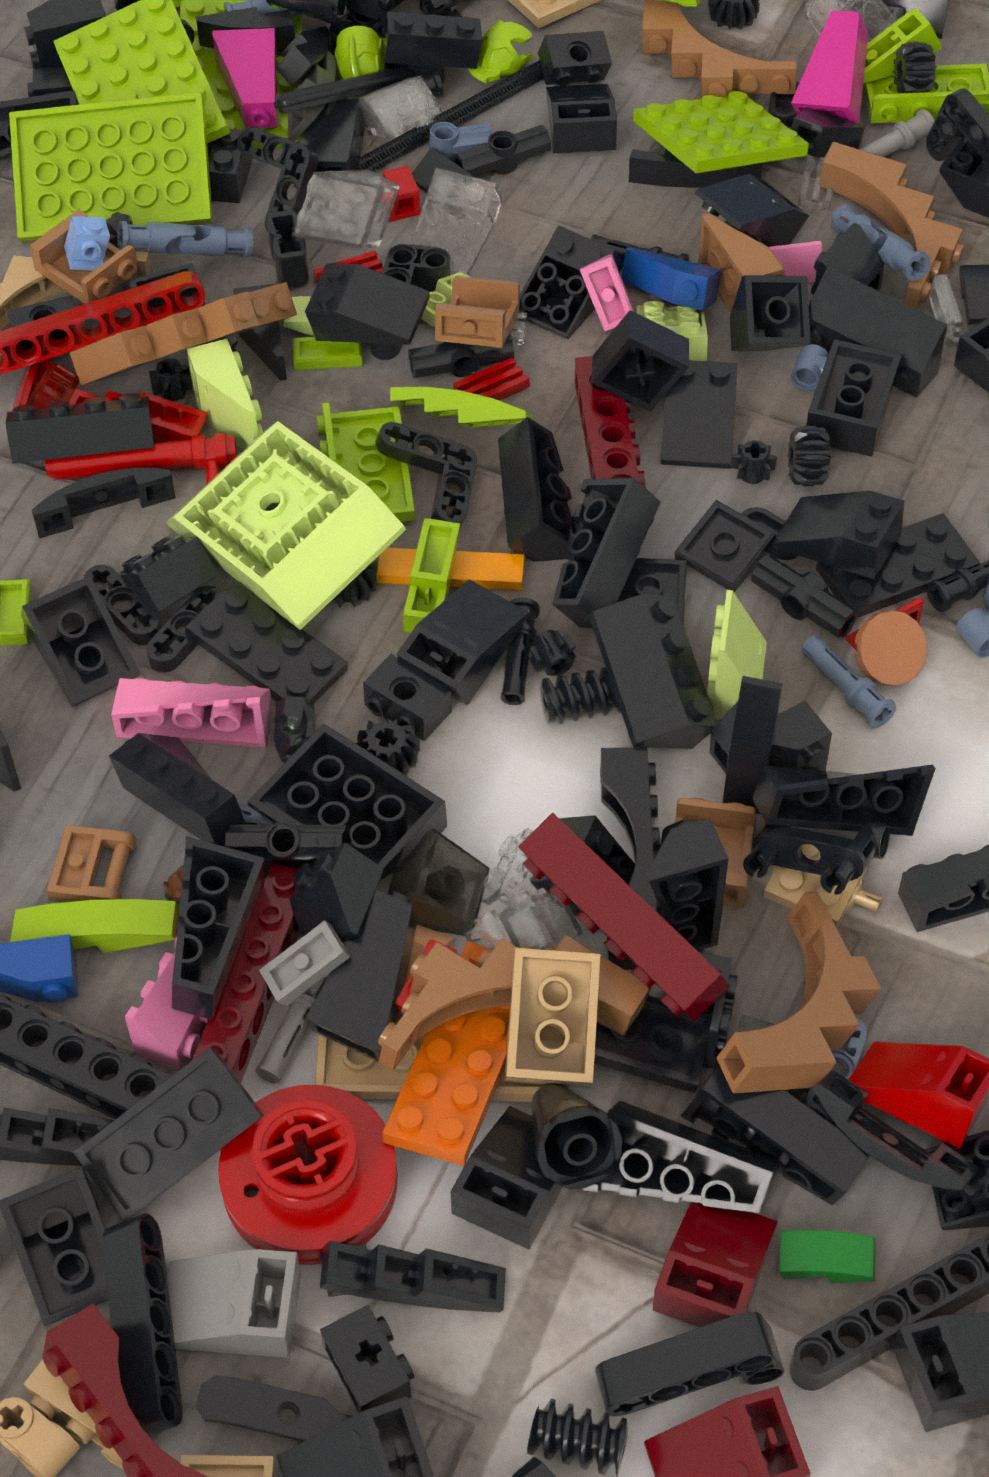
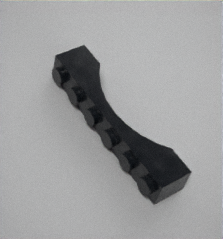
(626, 793)

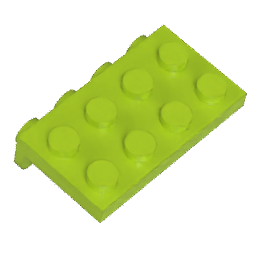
(889, 106)
(353, 447)

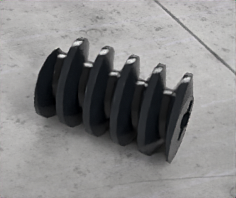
(577, 695)
(578, 1437)

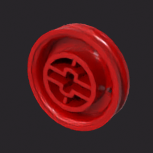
(316, 1173)

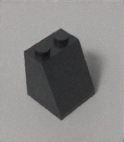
(54, 21)

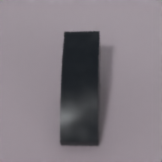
(246, 19)
(303, 54)

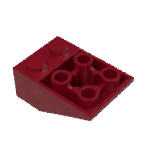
(713, 1264)
(733, 1440)

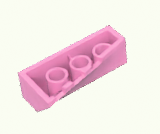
(193, 712)
(157, 1029)

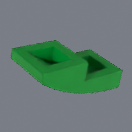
(829, 1254)

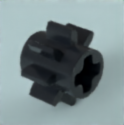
(170, 379)
(754, 462)
(552, 652)

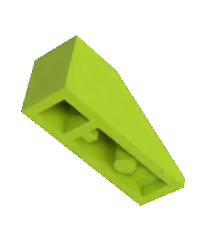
(883, 48)

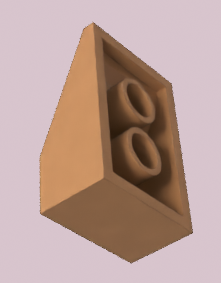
(735, 256)

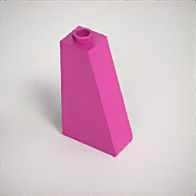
(248, 67)
(836, 68)

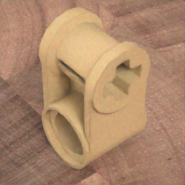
(39, 1442)

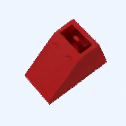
(926, 1086)

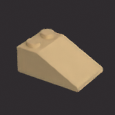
(552, 1017)

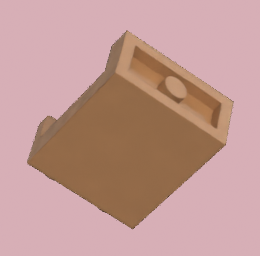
(86, 285)
(478, 312)
(735, 829)

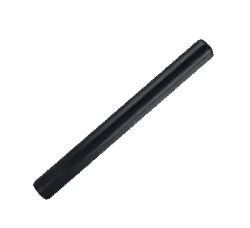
(340, 89)

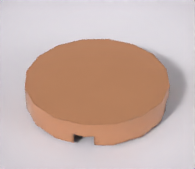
(890, 648)

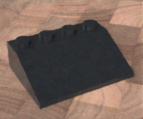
(346, 785)

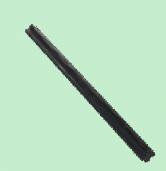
(454, 115)

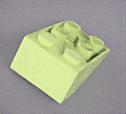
(682, 320)
(224, 391)
(735, 653)

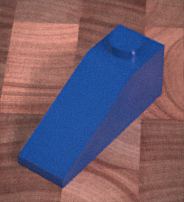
(672, 278)
(39, 969)

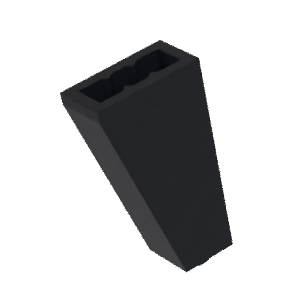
(336, 136)
(364, 989)

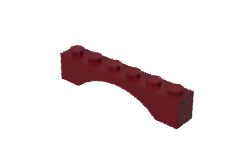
(86, 1358)

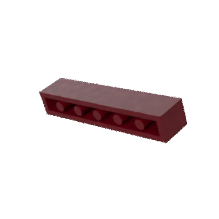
(623, 917)

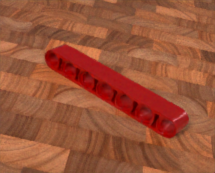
(102, 310)

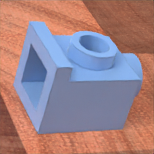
(86, 242)

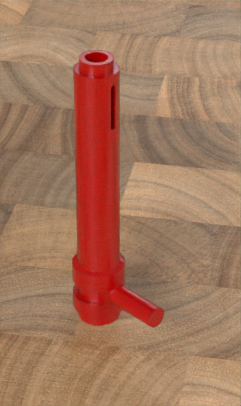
(197, 452)

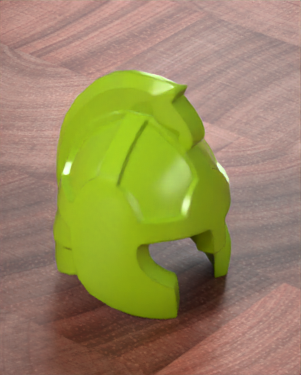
(359, 52)
(497, 55)

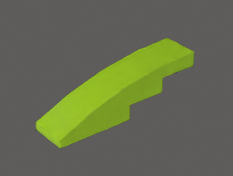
(471, 409)
(100, 923)

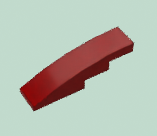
(169, 419)

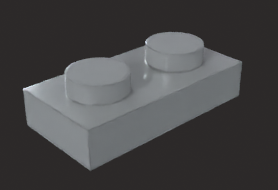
(304, 963)

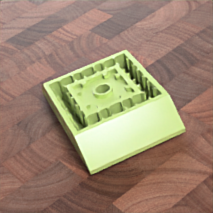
(304, 547)

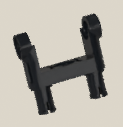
(839, 859)

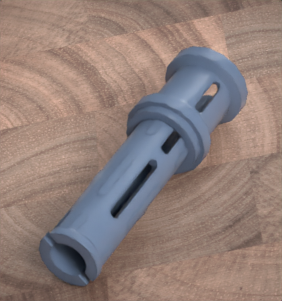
(858, 691)

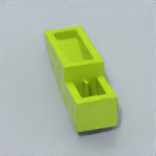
(431, 570)

